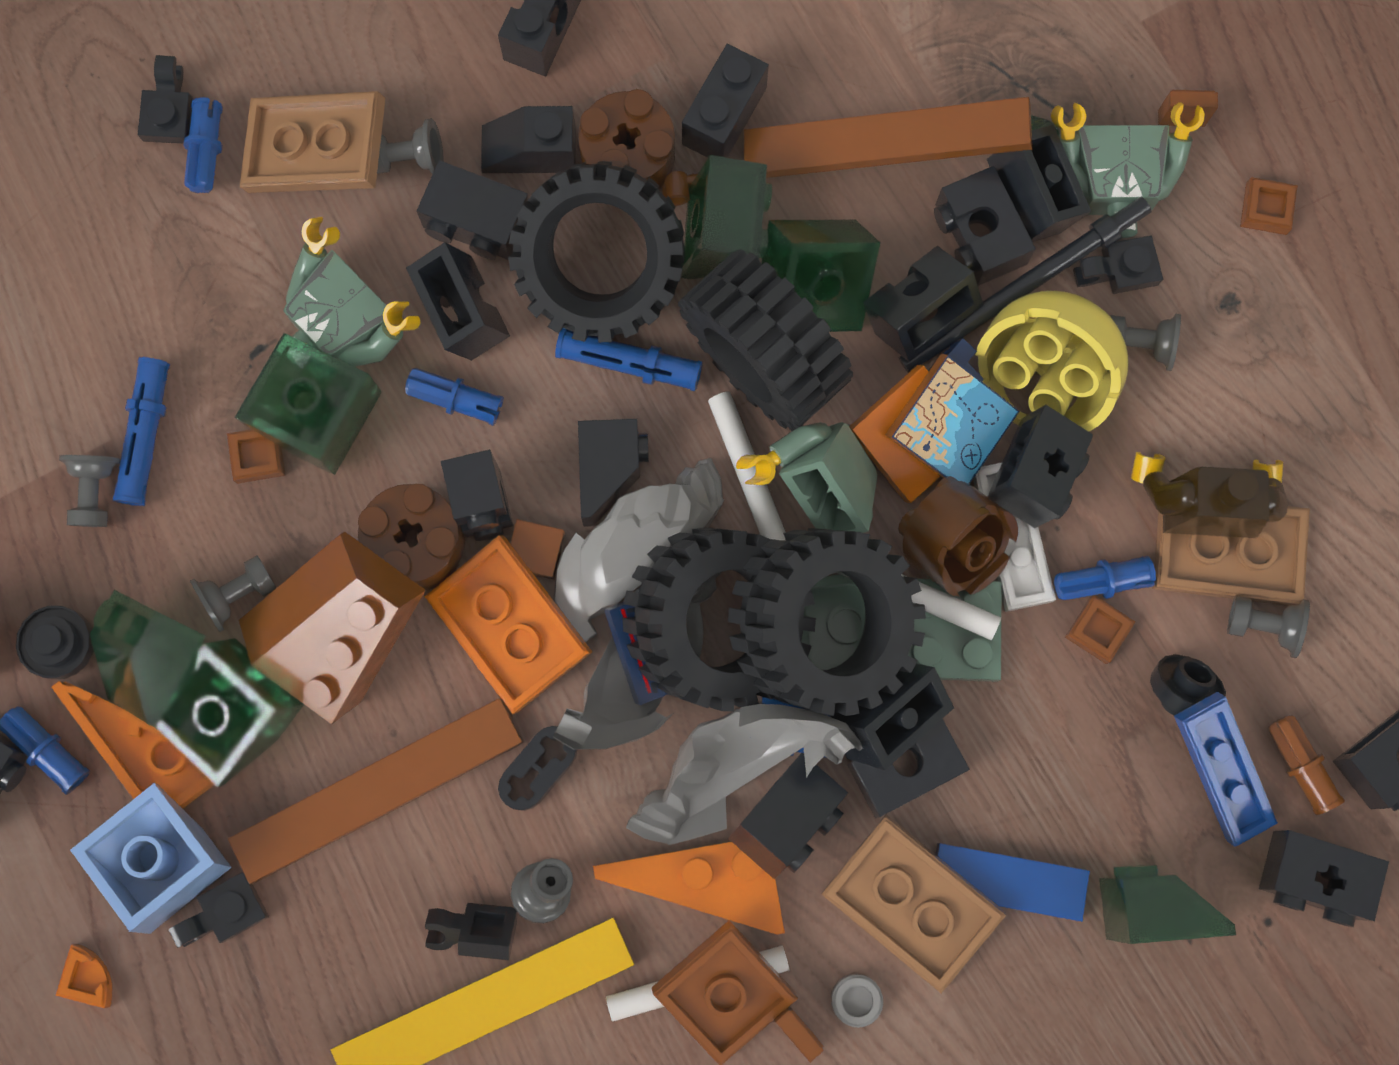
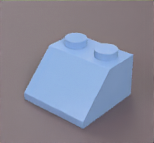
(150, 860)

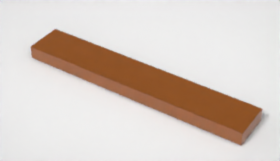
(892, 138)
(375, 791)

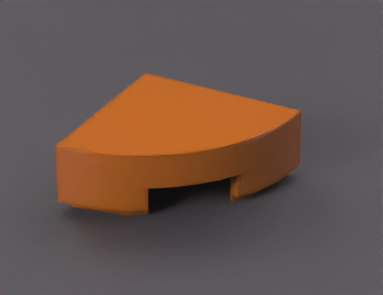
(85, 978)

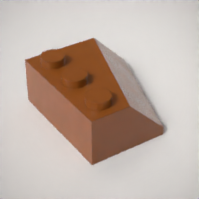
(331, 626)

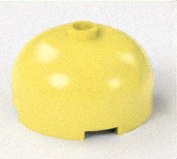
(1064, 341)

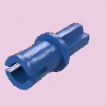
(202, 145)
(454, 395)
(1106, 578)
(43, 749)

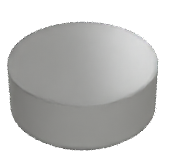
(857, 1000)

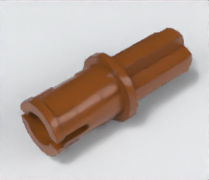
(1305, 764)

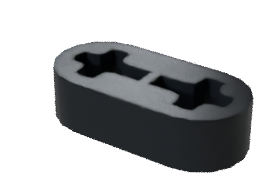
(526, 762)

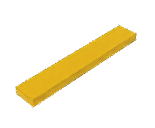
(492, 1001)

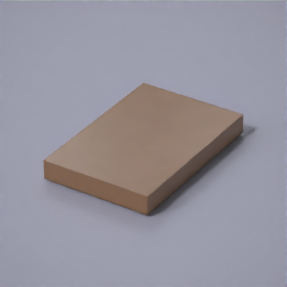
(313, 142)
(1221, 566)
(913, 903)

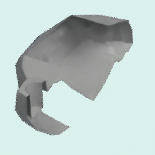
(601, 567)
(609, 708)
(723, 758)

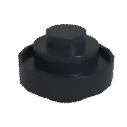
(54, 642)
(1183, 682)

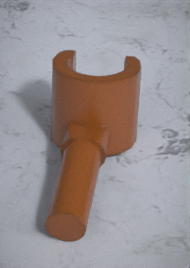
(677, 187)

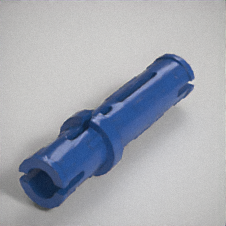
(630, 359)
(141, 431)

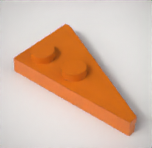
(133, 748)
(707, 879)

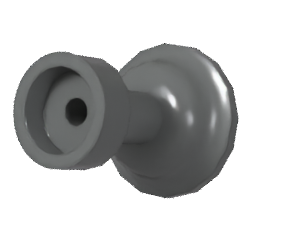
(424, 148)
(1162, 340)
(89, 471)
(217, 599)
(1289, 626)
(542, 890)

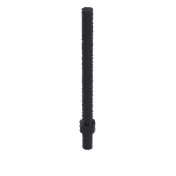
(1102, 233)

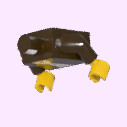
(1214, 498)

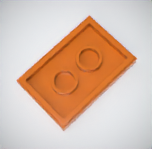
(508, 624)

